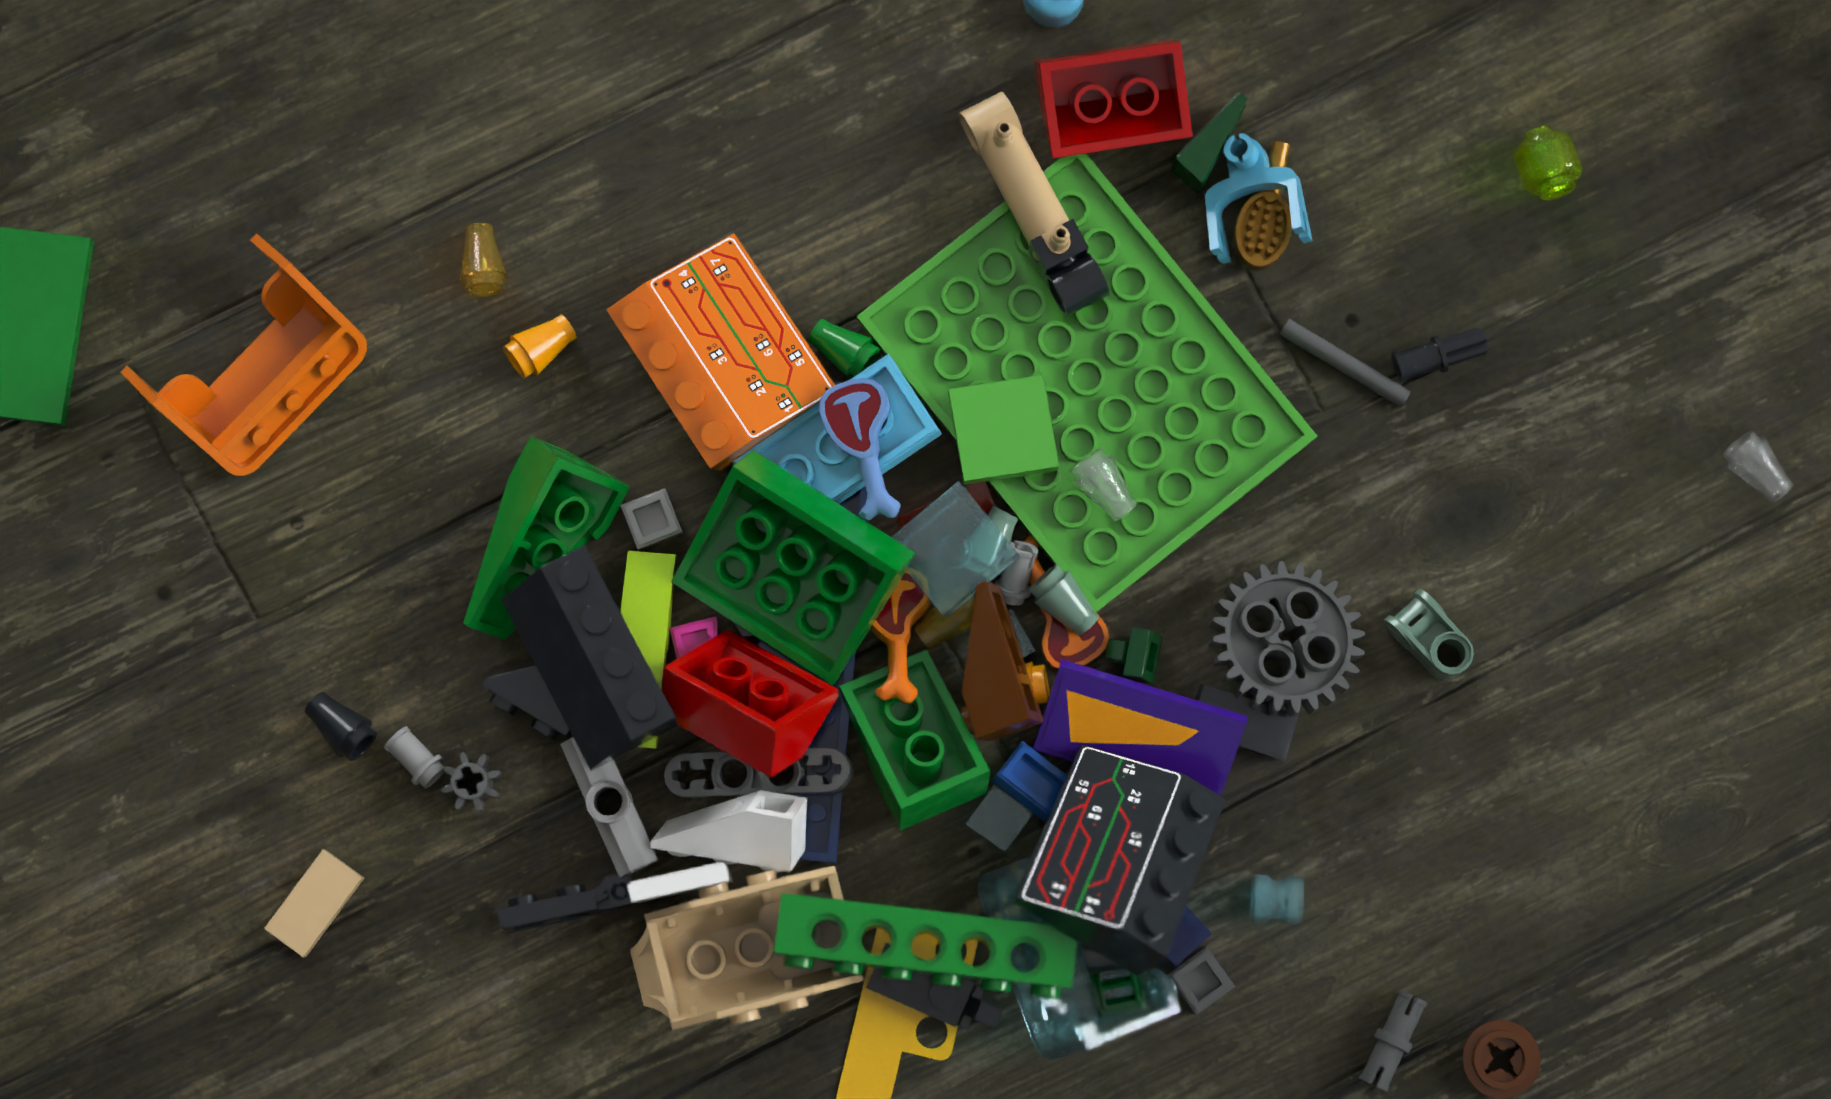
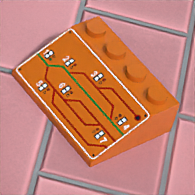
(721, 351)

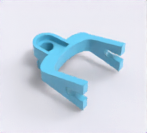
(1246, 178)

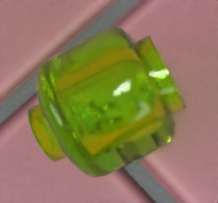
(1548, 163)

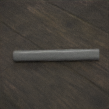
(1345, 363)

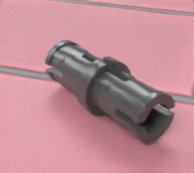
(1393, 1040)

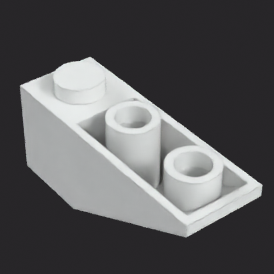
(749, 830)

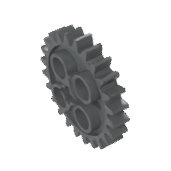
(1326, 628)

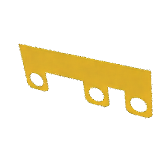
(886, 1030)

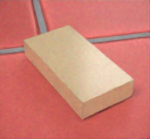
(314, 903)

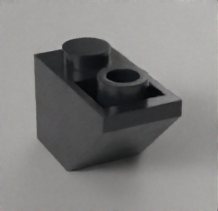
(528, 692)

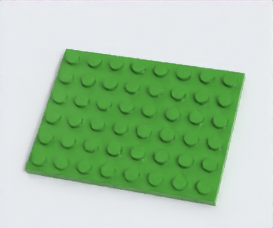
(1131, 374)

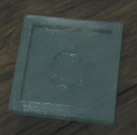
(954, 548)

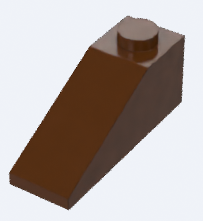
(995, 674)

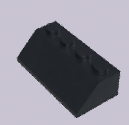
(588, 658)

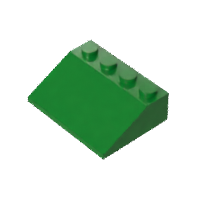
(792, 566)

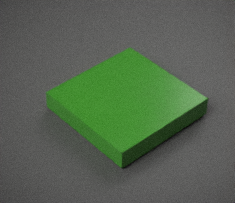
(1003, 429)

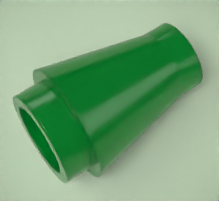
(844, 348)

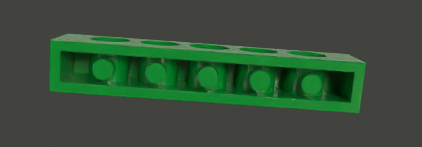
(802, 914)

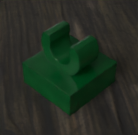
(1138, 655)

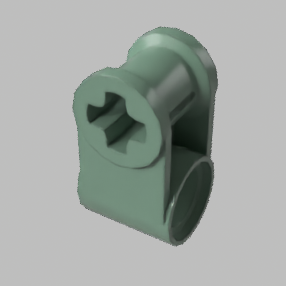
(1429, 633)

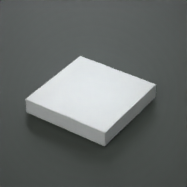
(679, 882)

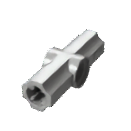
(621, 832)

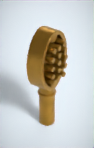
(1264, 221)

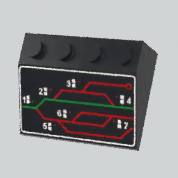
(1120, 856)

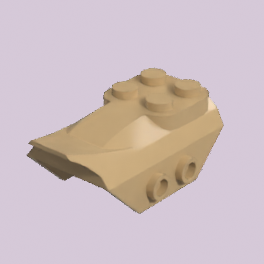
(719, 954)

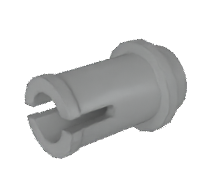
(1016, 576)
(415, 757)

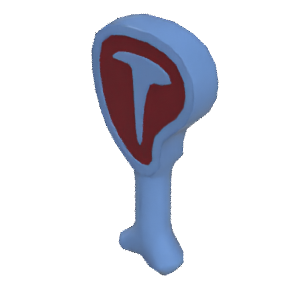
(853, 418)

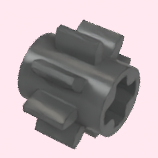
(460, 775)

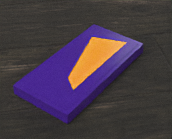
(1139, 724)

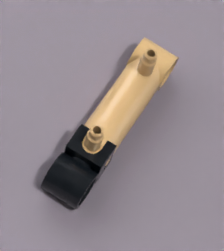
(1052, 238)

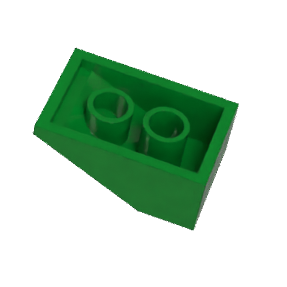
(916, 749)

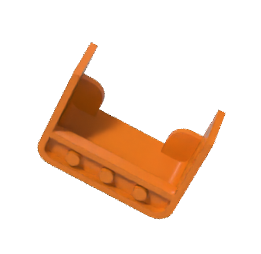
(272, 381)

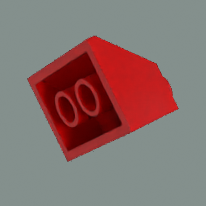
(1114, 98)
(747, 701)

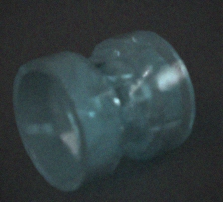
(1276, 899)

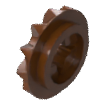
(1523, 1059)

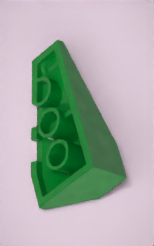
(546, 511)

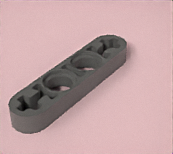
(756, 780)

